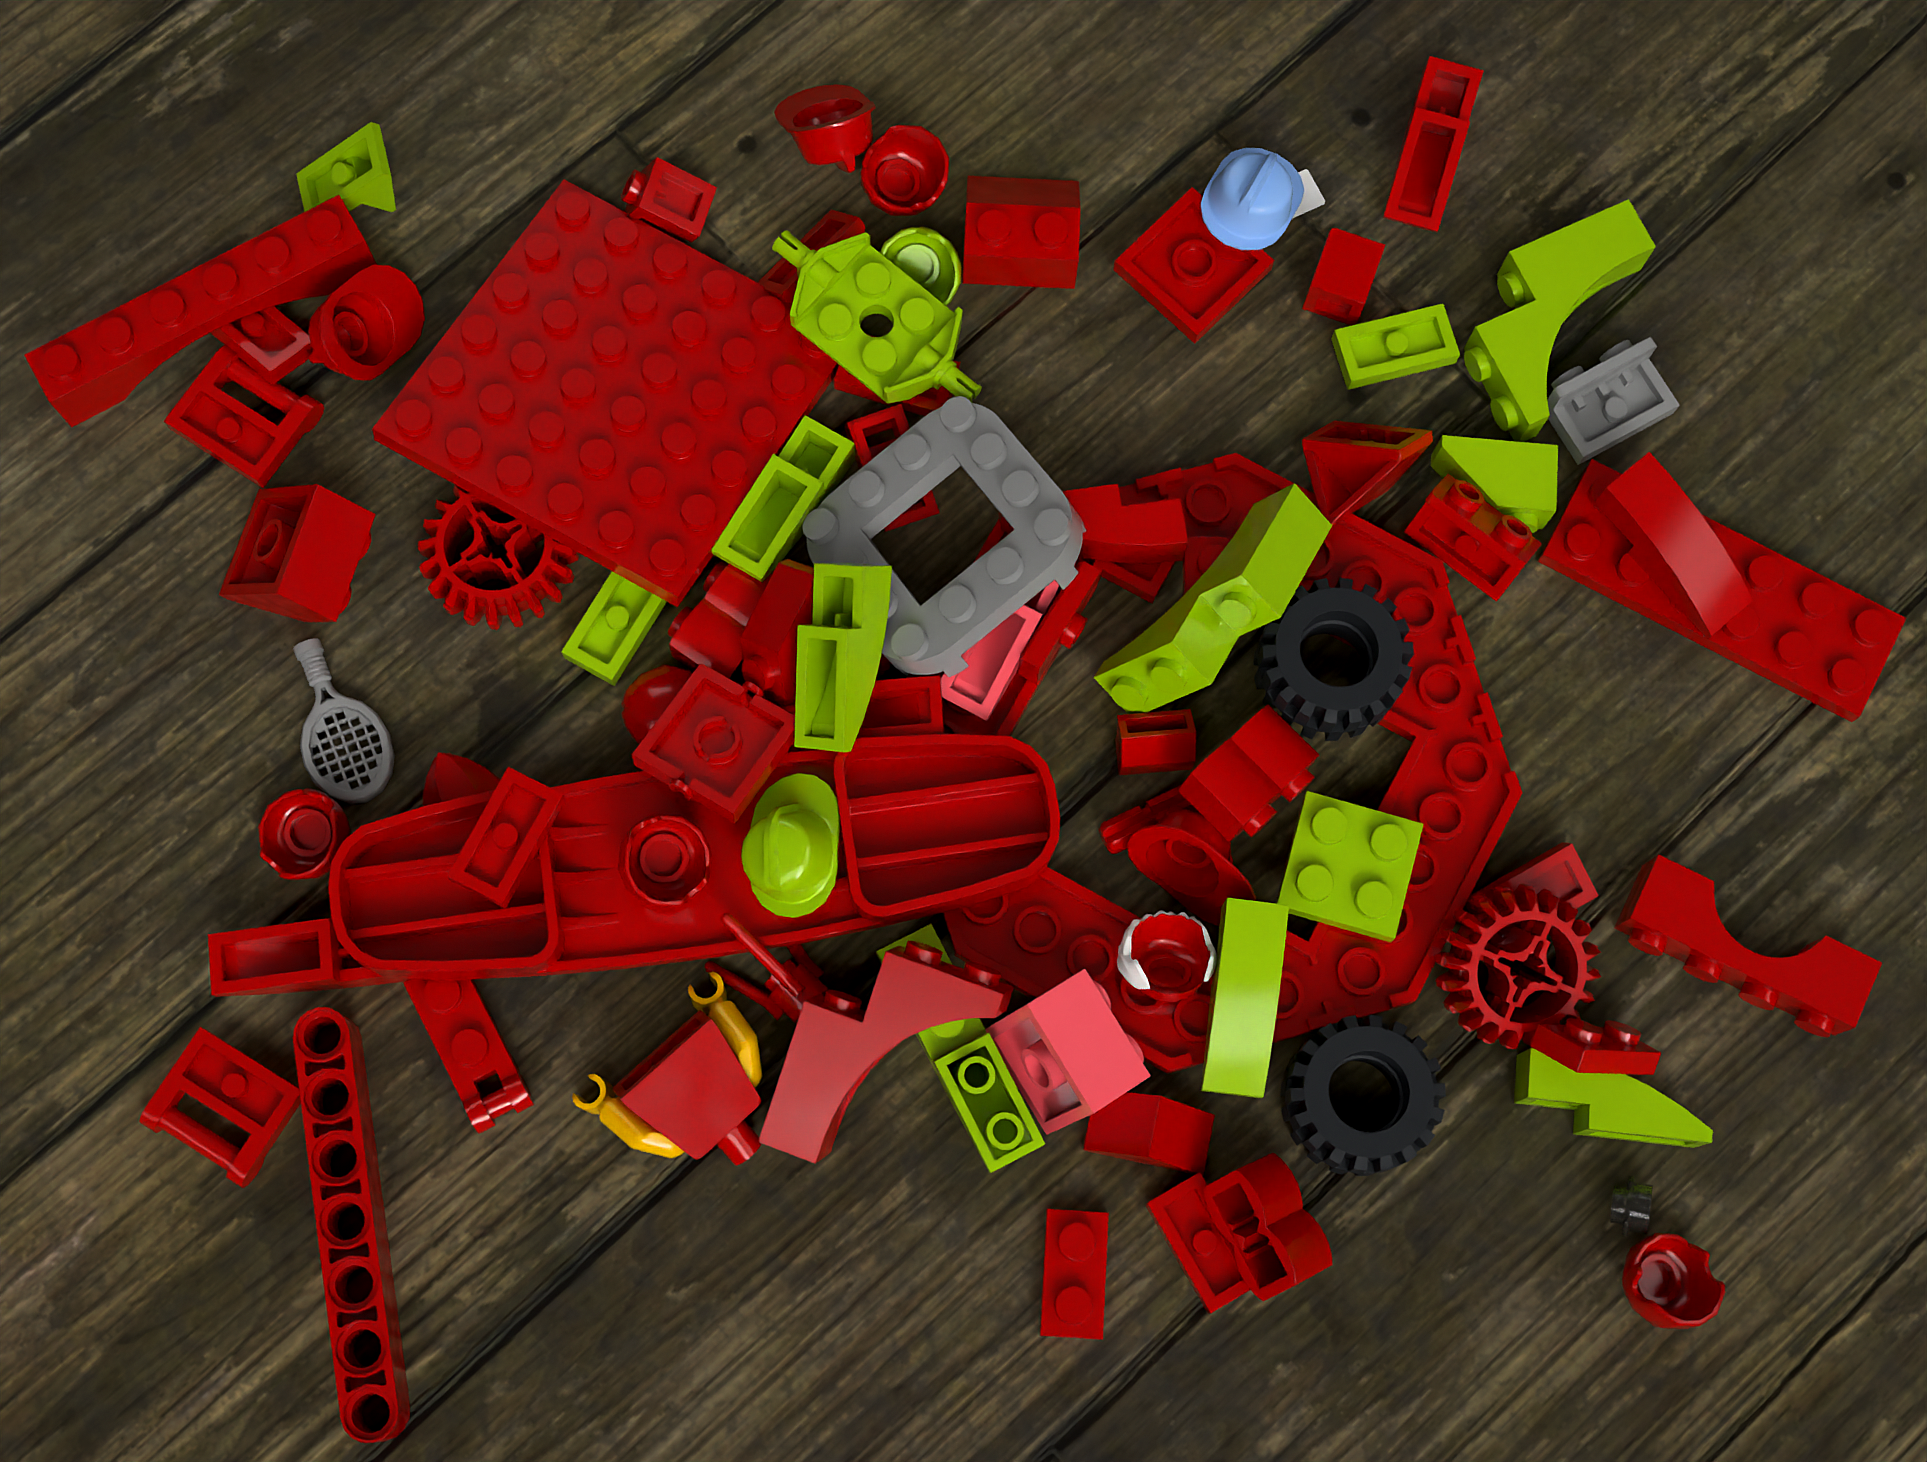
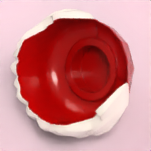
(1166, 955)

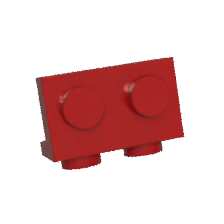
(1473, 536)

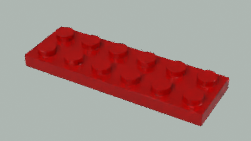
(1794, 632)

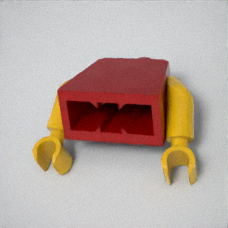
(690, 1087)

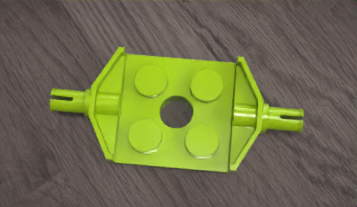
(853, 281)

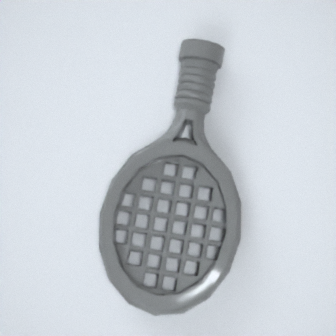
(319, 677)

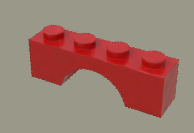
(1677, 915)

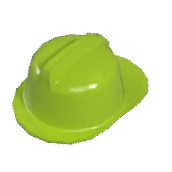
(793, 845)

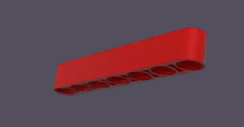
(371, 1246)

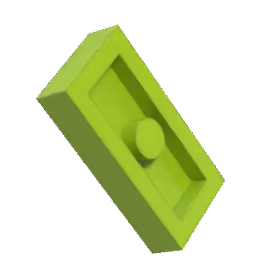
(1395, 346)
(613, 628)

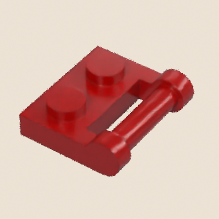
(235, 431)
(234, 1089)

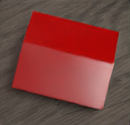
(1155, 742)

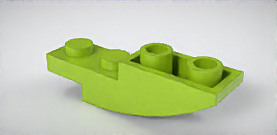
(976, 1080)

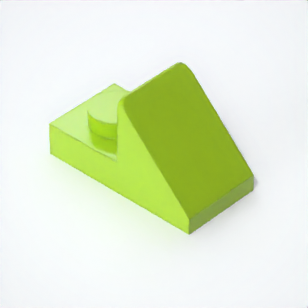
(353, 170)

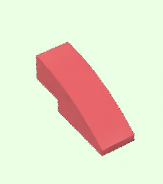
(996, 657)

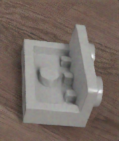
(1610, 400)

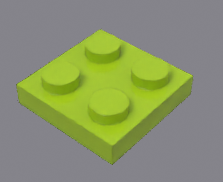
(1349, 866)

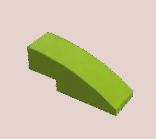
(782, 497)
(840, 653)
(1244, 997)
(1607, 1103)

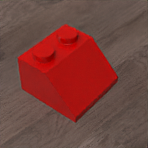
(1021, 232)
(299, 553)

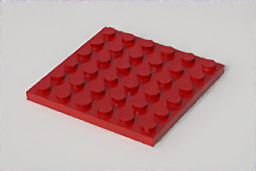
(611, 391)

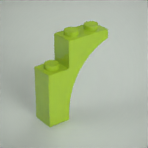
(1545, 286)
(1235, 595)

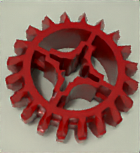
(479, 564)
(1526, 943)

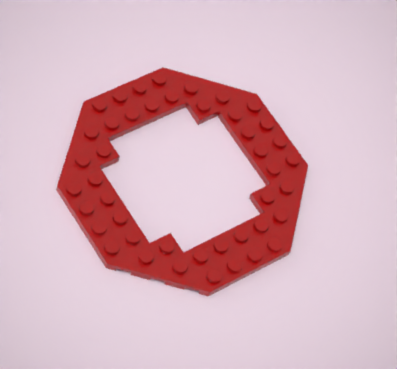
(1448, 780)

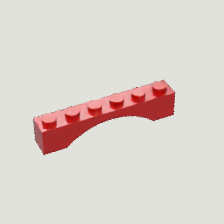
(116, 351)

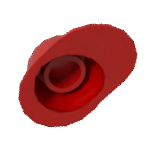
(828, 124)
(367, 323)
(1189, 862)

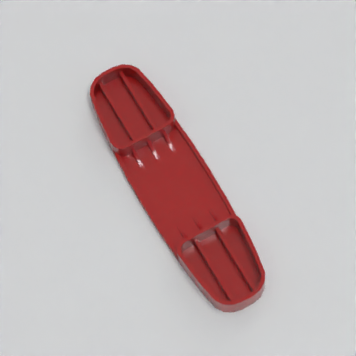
(919, 835)

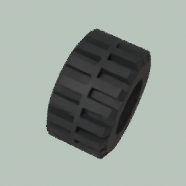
(1361, 623)
(1402, 1064)

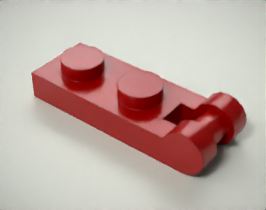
(469, 1047)

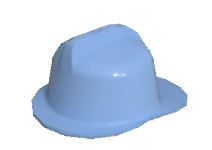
(1251, 199)

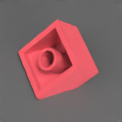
(1068, 1052)

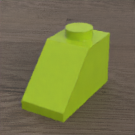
(1510, 474)

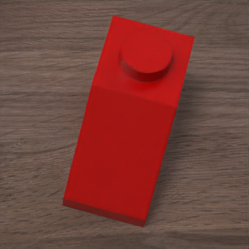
(771, 632)

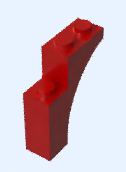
(841, 1043)

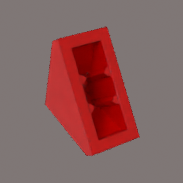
(1151, 1132)

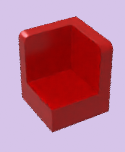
(1343, 276)

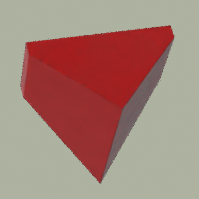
(1358, 463)

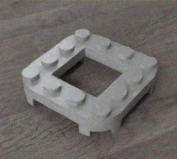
(1038, 551)

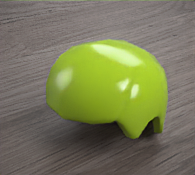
(927, 260)

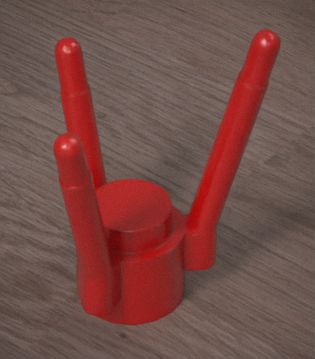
(788, 982)

